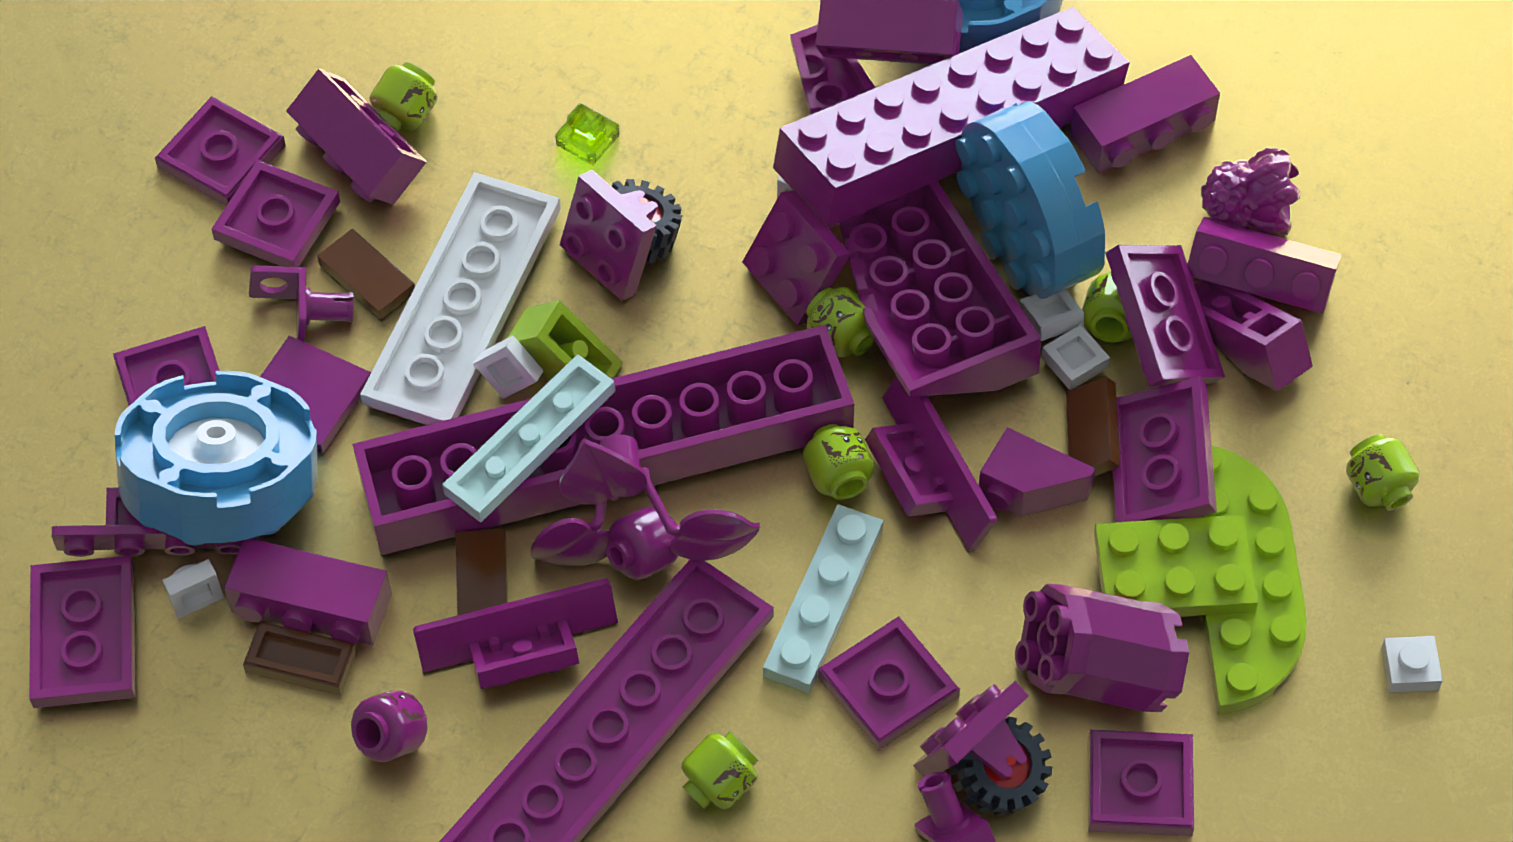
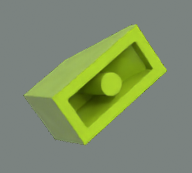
(557, 335)

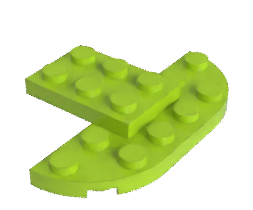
(1227, 567)

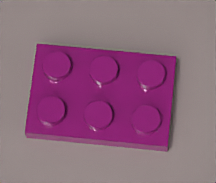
(1164, 314)
(1165, 454)
(82, 631)

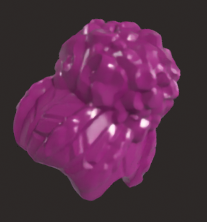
(1253, 192)

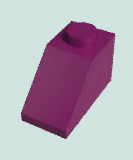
(1032, 476)

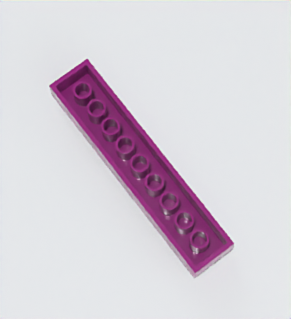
(681, 414)

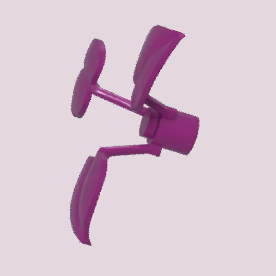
(613, 472)

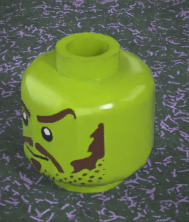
(404, 96)
(1104, 311)
(844, 319)
(838, 461)
(1382, 472)
(719, 771)

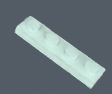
(528, 438)
(823, 598)

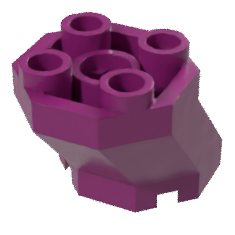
(1102, 647)

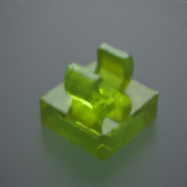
(587, 134)

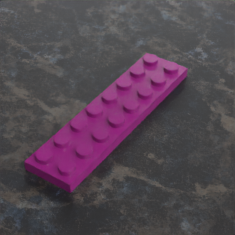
(619, 712)

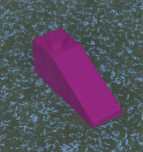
(1255, 335)

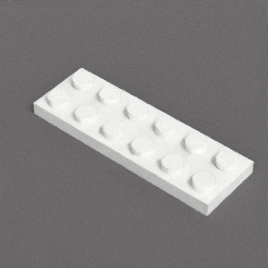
(461, 301)

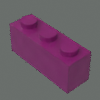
(890, 30)
(1145, 114)
(355, 138)
(1263, 264)
(308, 591)

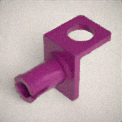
(308, 304)
(948, 817)

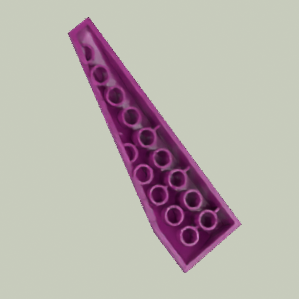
(922, 273)

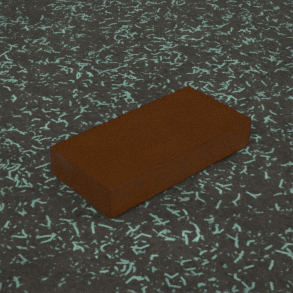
(366, 273)
(1094, 425)
(481, 569)
(300, 658)

